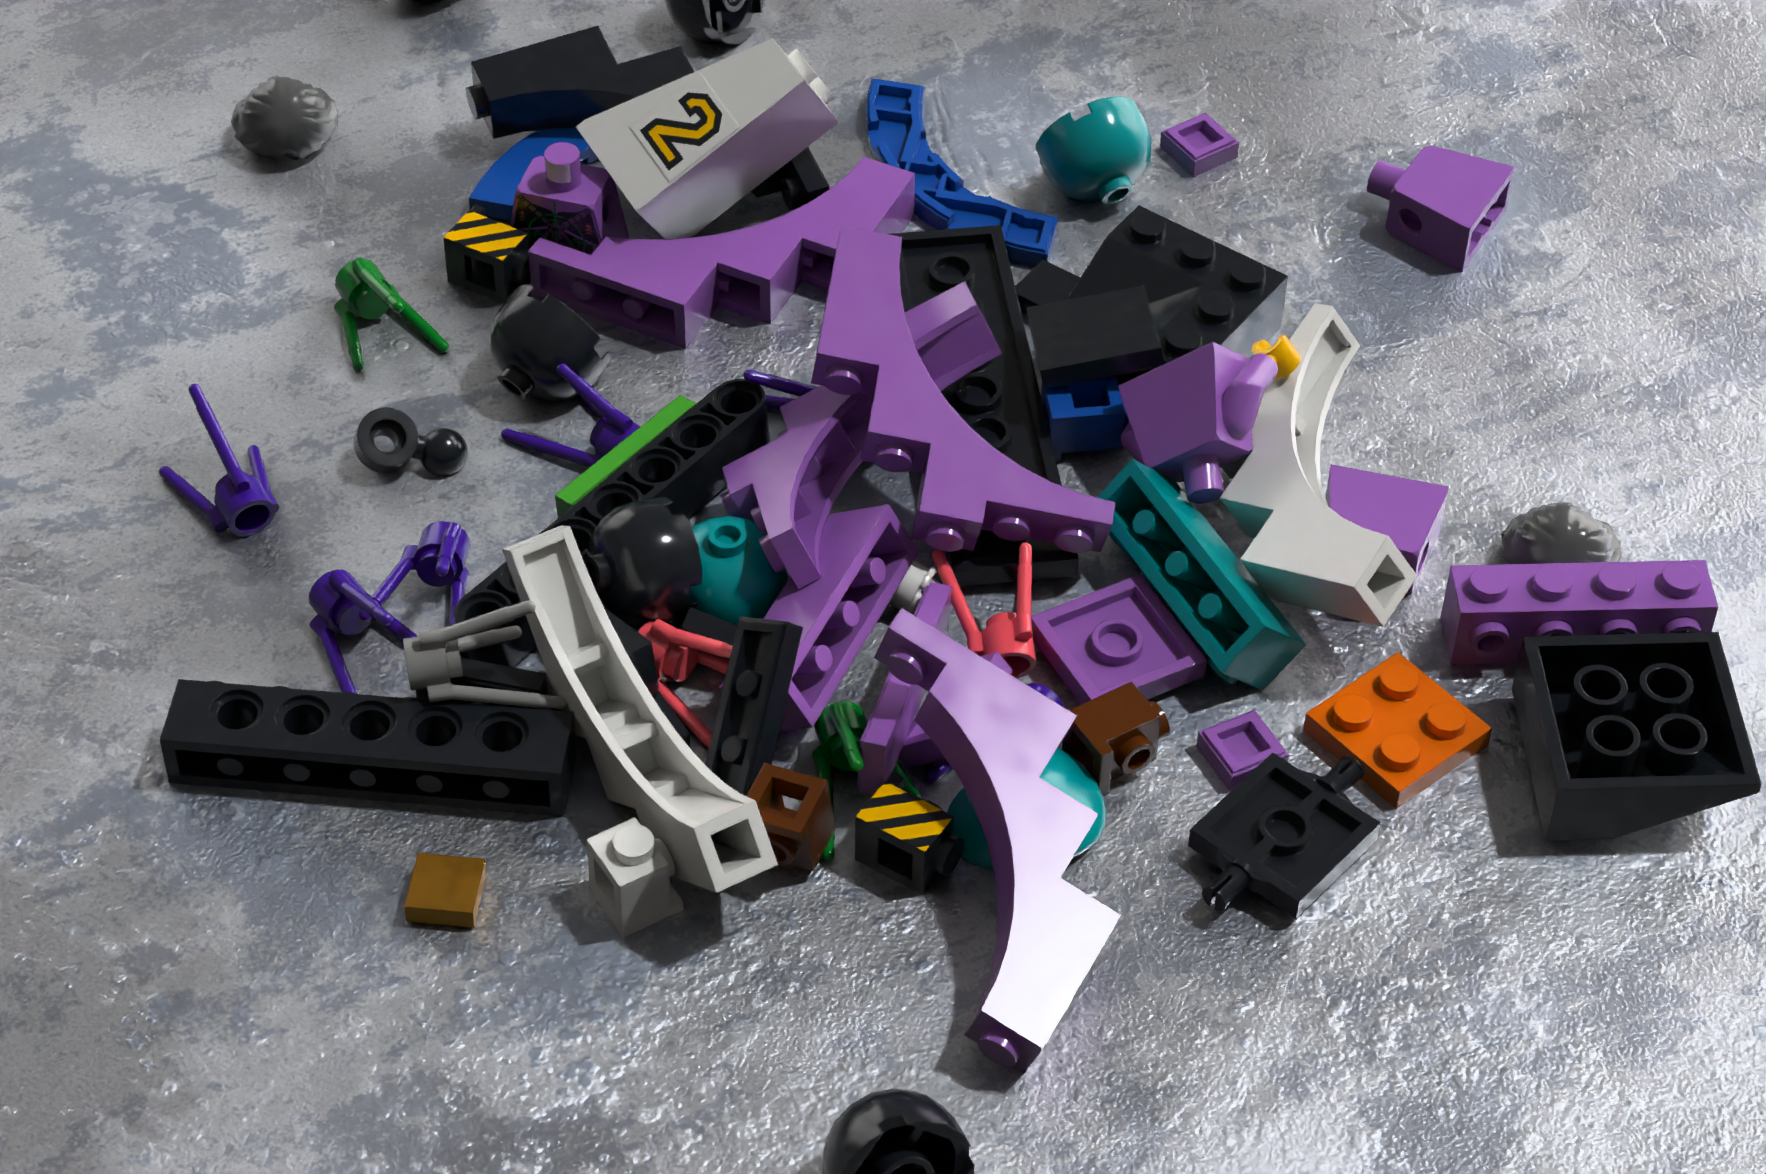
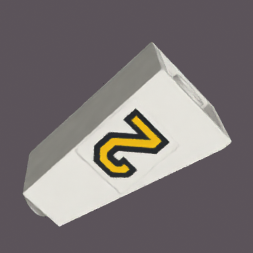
(710, 136)

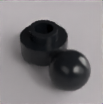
(440, 451)

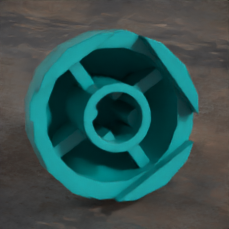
(1098, 153)
(734, 570)

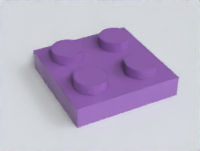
(1117, 639)

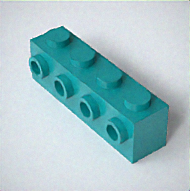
(1199, 578)

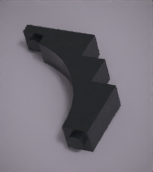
(578, 77)

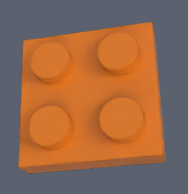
(1398, 729)

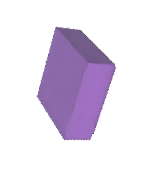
(1199, 144)
(1238, 747)

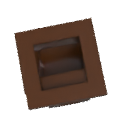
(1116, 734)
(799, 835)

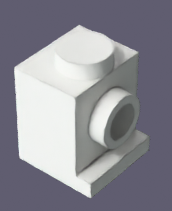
(632, 876)

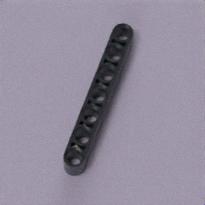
(677, 464)

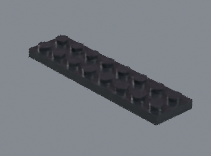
(996, 398)

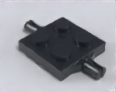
(1284, 834)

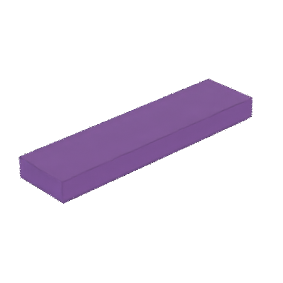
(898, 702)

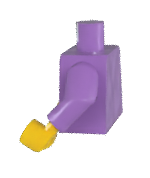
(1201, 412)

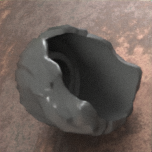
(285, 119)
(1559, 535)

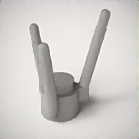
(436, 658)

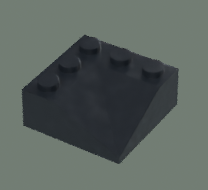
(1192, 286)
(1629, 731)

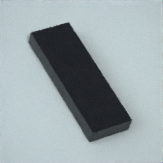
(752, 700)

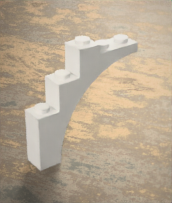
(1276, 494)
(637, 752)

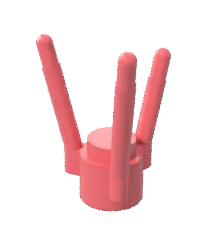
(1004, 632)
(676, 658)

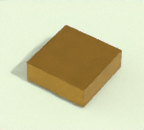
(445, 890)

